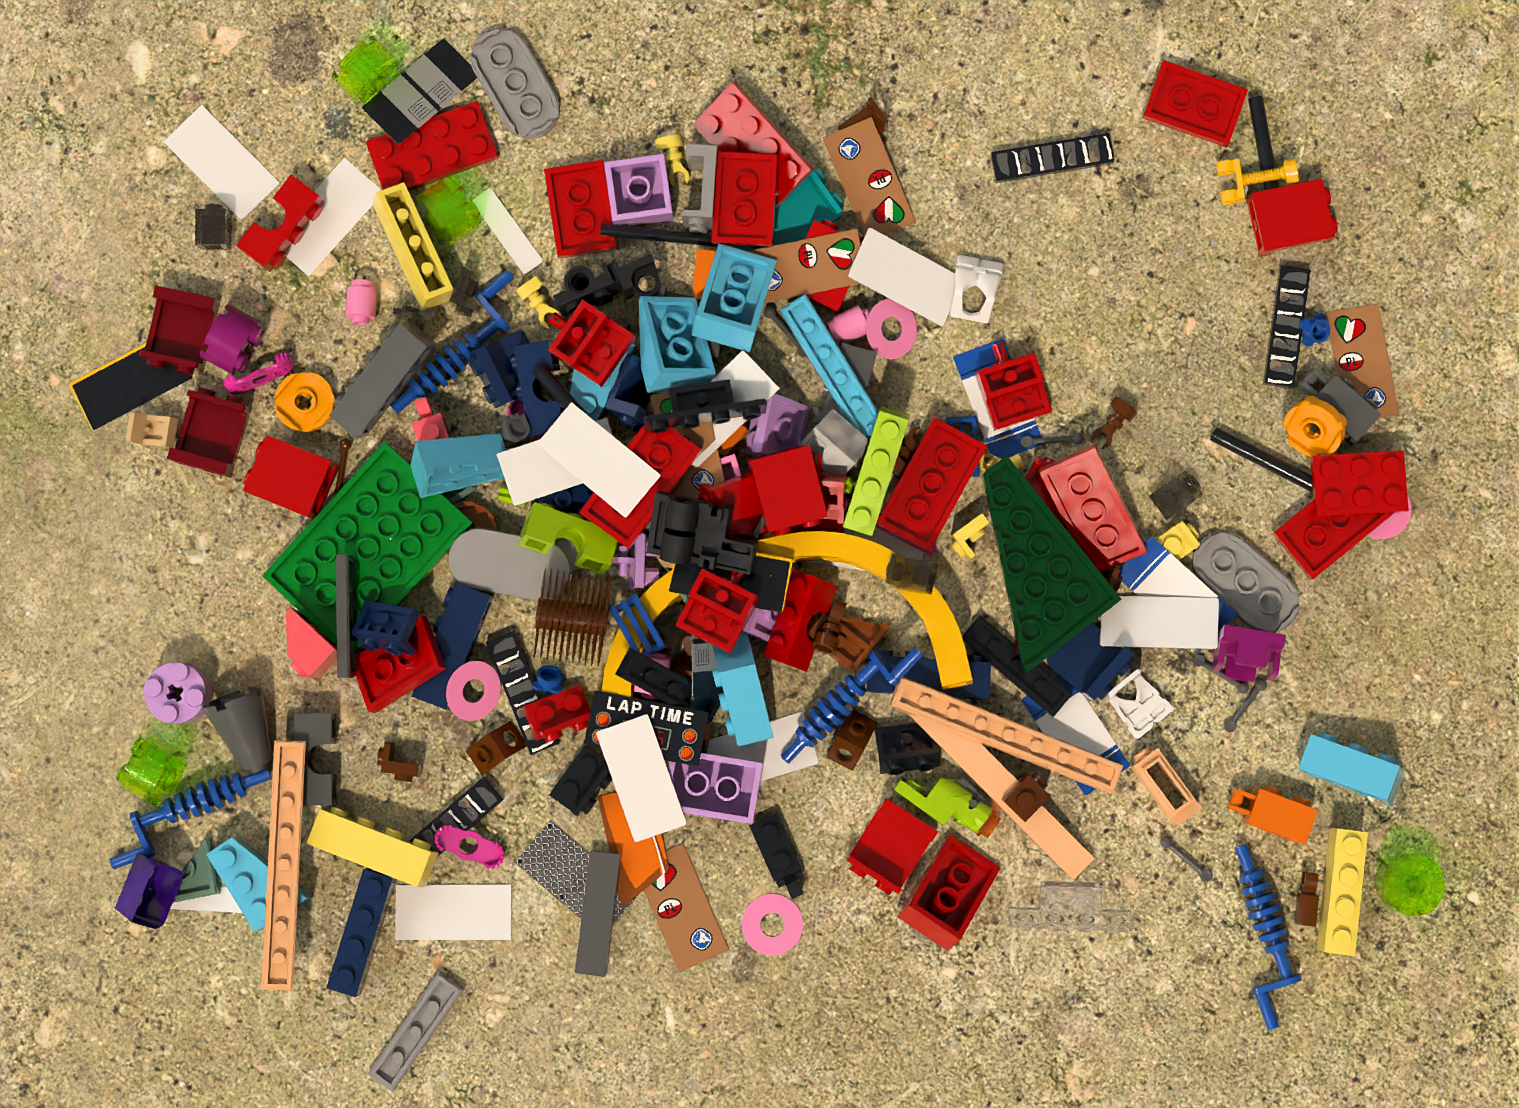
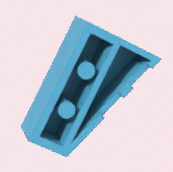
(592, 396)
(456, 463)
(742, 693)
(1352, 768)
(246, 878)

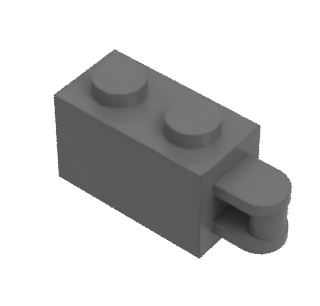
(1339, 393)

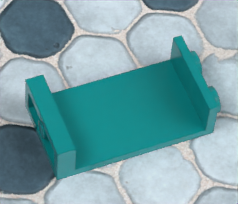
(796, 214)

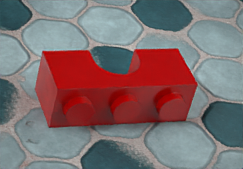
(269, 246)
(789, 637)

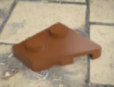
(855, 639)

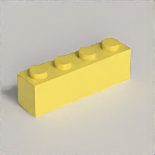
(413, 246)
(372, 847)
(1342, 891)

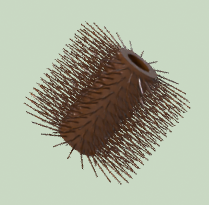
(572, 617)

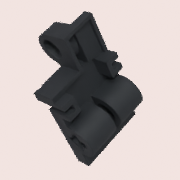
(604, 287)
(694, 532)

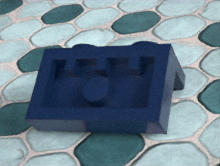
(385, 628)

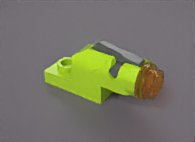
(954, 800)

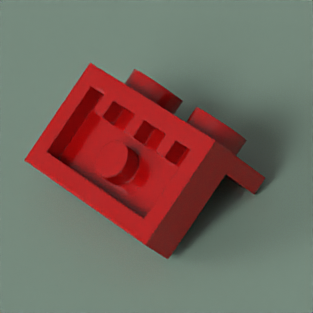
(557, 713)

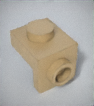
(151, 430)

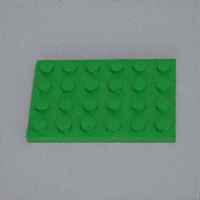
(384, 528)

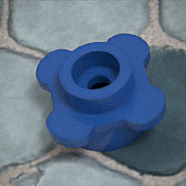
(1320, 332)
(549, 680)

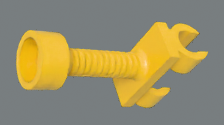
(1288, 172)

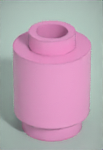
(361, 302)
(848, 325)

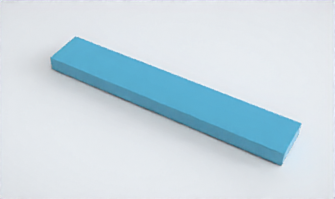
(830, 365)

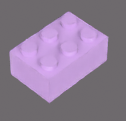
(718, 787)

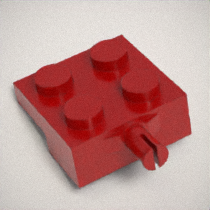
(590, 342)
(1012, 389)
(834, 495)
(717, 610)

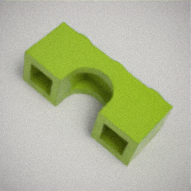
(546, 524)

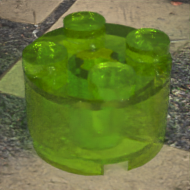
(366, 70)
(449, 211)
(152, 770)
(1427, 880)

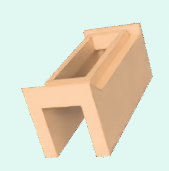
(1147, 758)

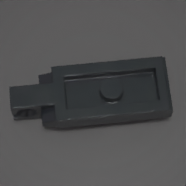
(778, 853)

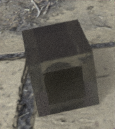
(213, 228)

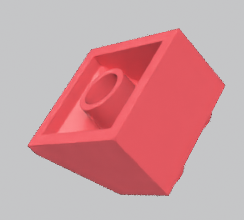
(308, 647)

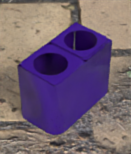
(155, 903)

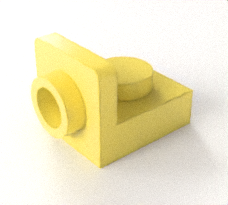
(973, 531)
(1180, 540)

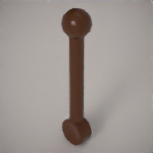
(345, 445)

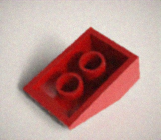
(949, 893)

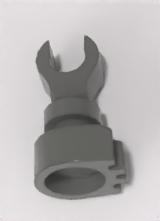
(514, 429)

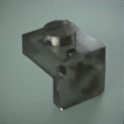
(1176, 494)
(911, 574)

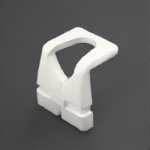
(972, 273)
(1142, 711)

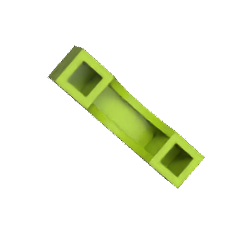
(876, 470)

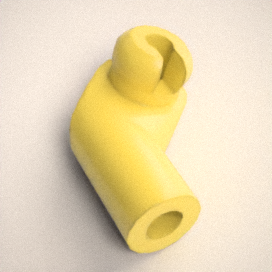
(989, 460)

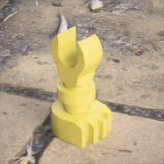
(671, 144)
(530, 291)

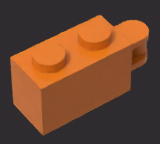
(1276, 814)

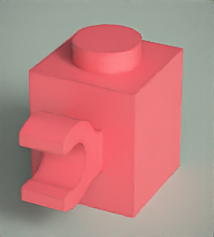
(430, 425)

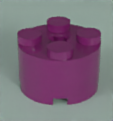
(232, 339)

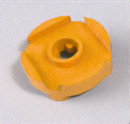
(287, 402)
(1322, 414)

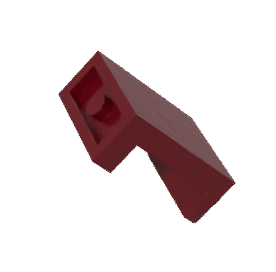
(179, 330)
(211, 432)

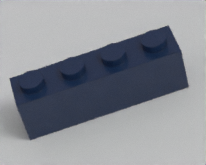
(455, 638)
(927, 674)
(361, 933)

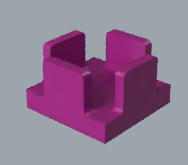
(1246, 652)

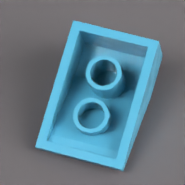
(733, 297)
(667, 347)

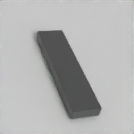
(345, 616)
(598, 913)

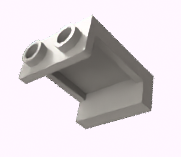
(702, 158)

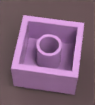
(639, 190)

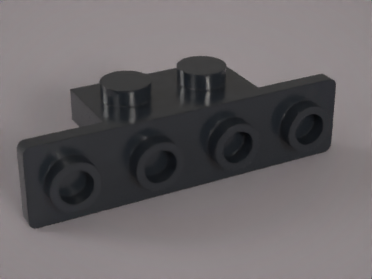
(703, 404)

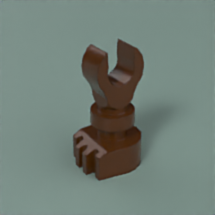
(1114, 421)
(905, 453)
(826, 640)

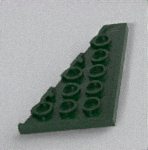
(1045, 573)

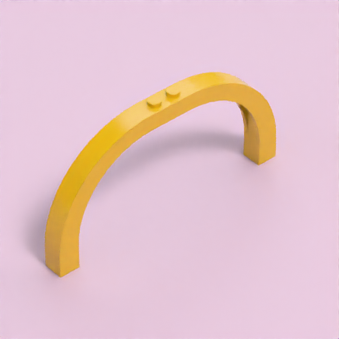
(814, 546)

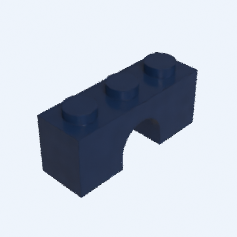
(538, 411)

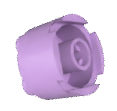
(162, 686)

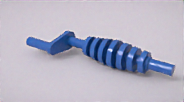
(455, 358)
(832, 710)
(182, 806)
(1276, 946)

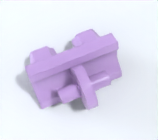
(638, 575)

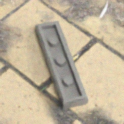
(415, 1031)

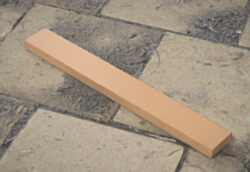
(1006, 735)
(997, 783)
(283, 865)

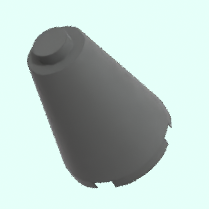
(243, 727)

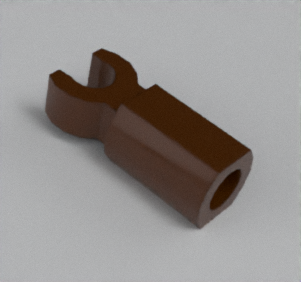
(1307, 900)

